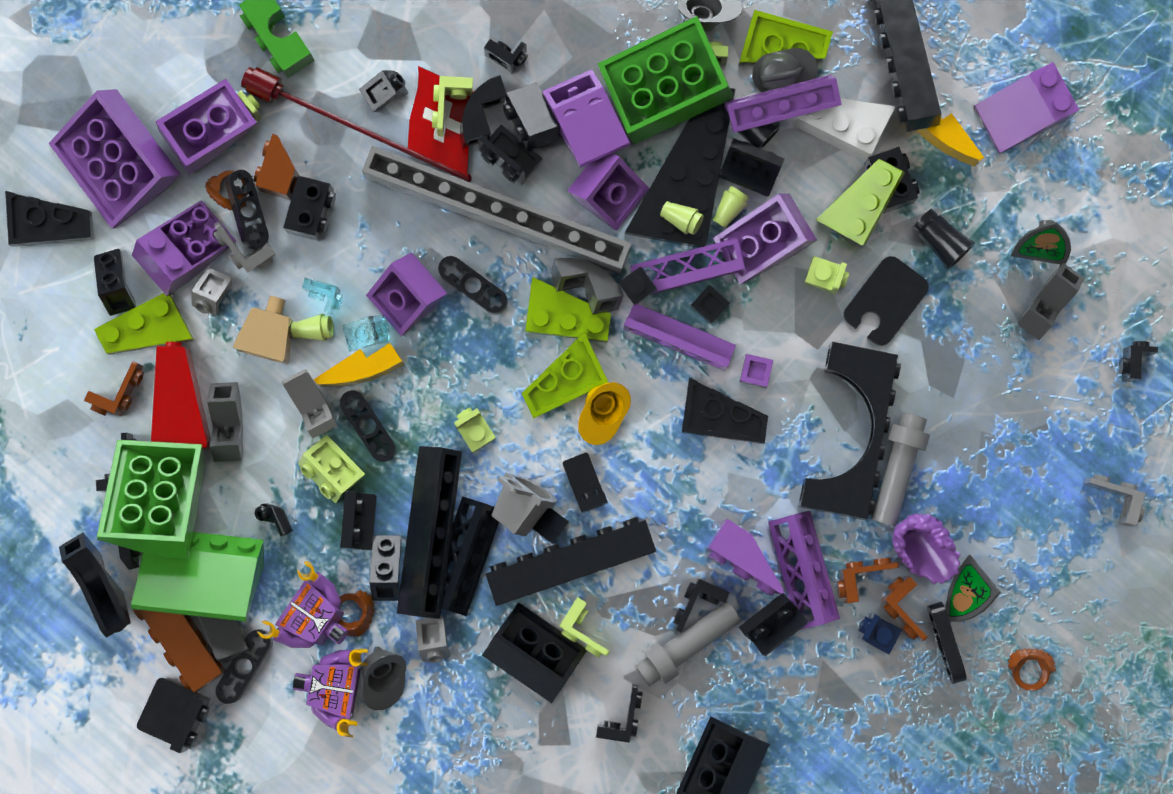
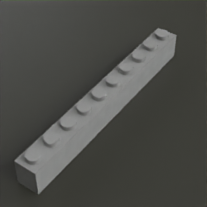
(496, 210)

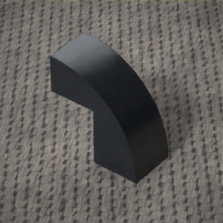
(474, 119)

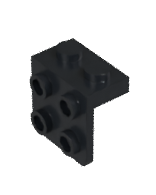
(509, 155)
(173, 714)

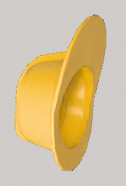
(603, 412)

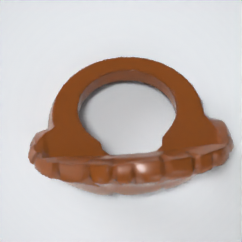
(213, 188)
(365, 602)
(1044, 660)

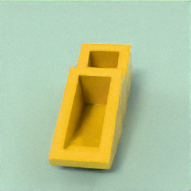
(952, 140)
(360, 369)

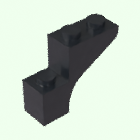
(98, 587)

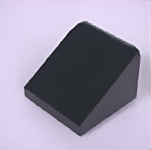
(550, 525)

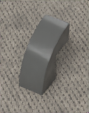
(599, 287)
(1050, 301)
(227, 421)

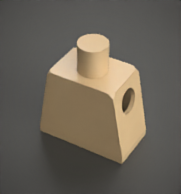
(266, 333)

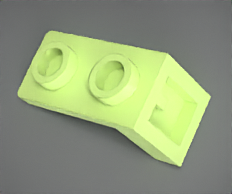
(457, 89)
(576, 615)

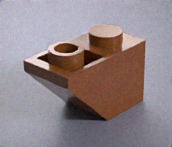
(277, 173)

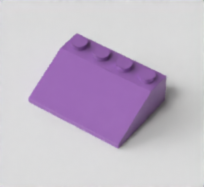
(113, 157)

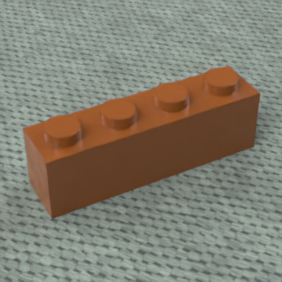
(184, 647)

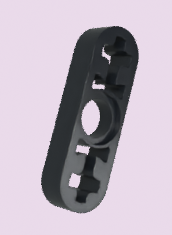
(234, 191)
(452, 278)
(350, 413)
(946, 642)
(232, 668)

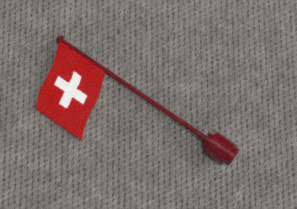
(423, 140)

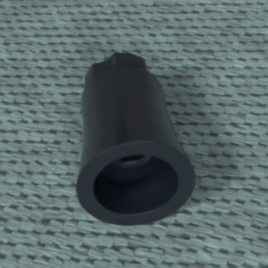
(943, 238)

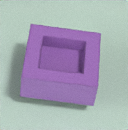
(756, 370)

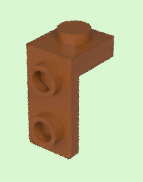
(123, 398)
(847, 586)
(898, 590)

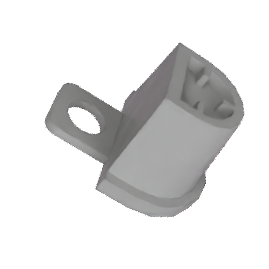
(521, 503)

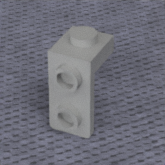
(258, 258)
(310, 403)
(1132, 508)

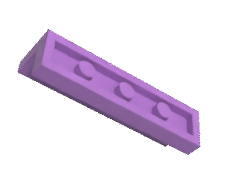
(783, 103)
(697, 275)
(679, 337)
(809, 568)

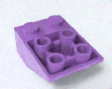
(586, 118)
(180, 248)
(739, 549)

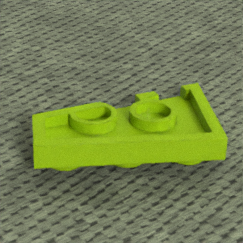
(774, 33)
(863, 203)
(563, 315)
(144, 327)
(565, 379)

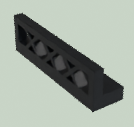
(469, 556)

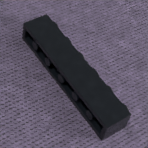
(908, 64)
(429, 532)
(570, 562)

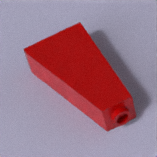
(177, 399)

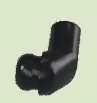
(275, 515)

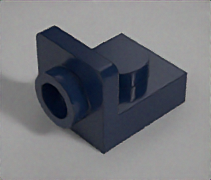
(878, 633)

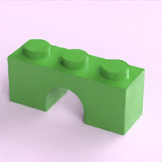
(288, 52)

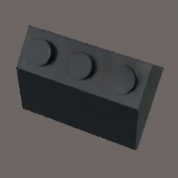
(534, 652)
(723, 761)

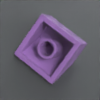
(608, 190)
(406, 293)

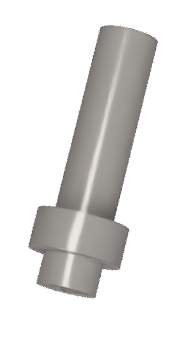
(907, 439)
(661, 662)

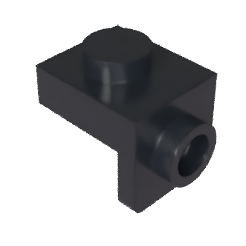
(1131, 362)

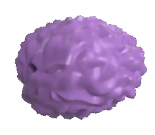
(926, 548)

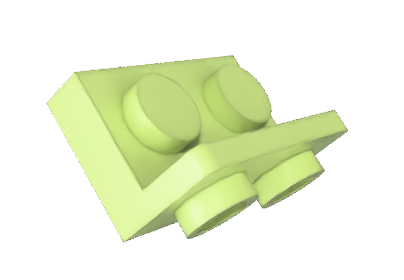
(330, 469)

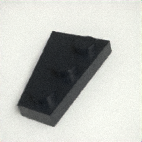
(44, 222)
(718, 416)

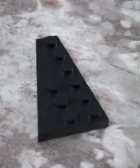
(686, 179)

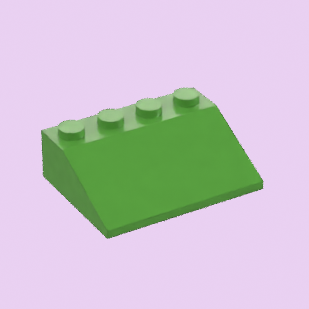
(665, 80)
(153, 497)
(212, 583)

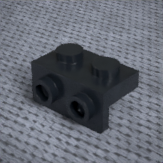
(751, 167)

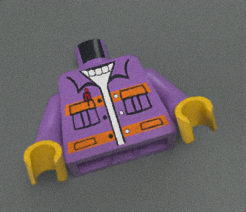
(310, 615)
(333, 688)

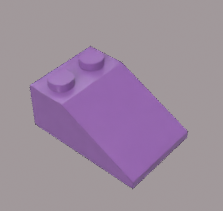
(1026, 108)
(206, 126)
(767, 236)

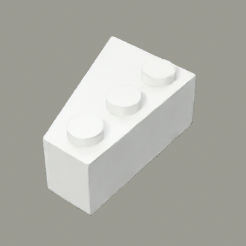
(850, 127)

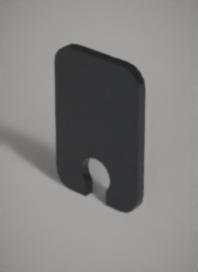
(890, 294)

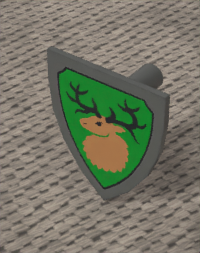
(1044, 244)
(970, 592)

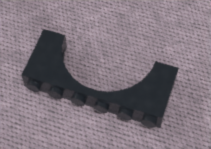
(872, 377)

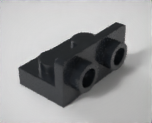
(358, 520)
(774, 624)

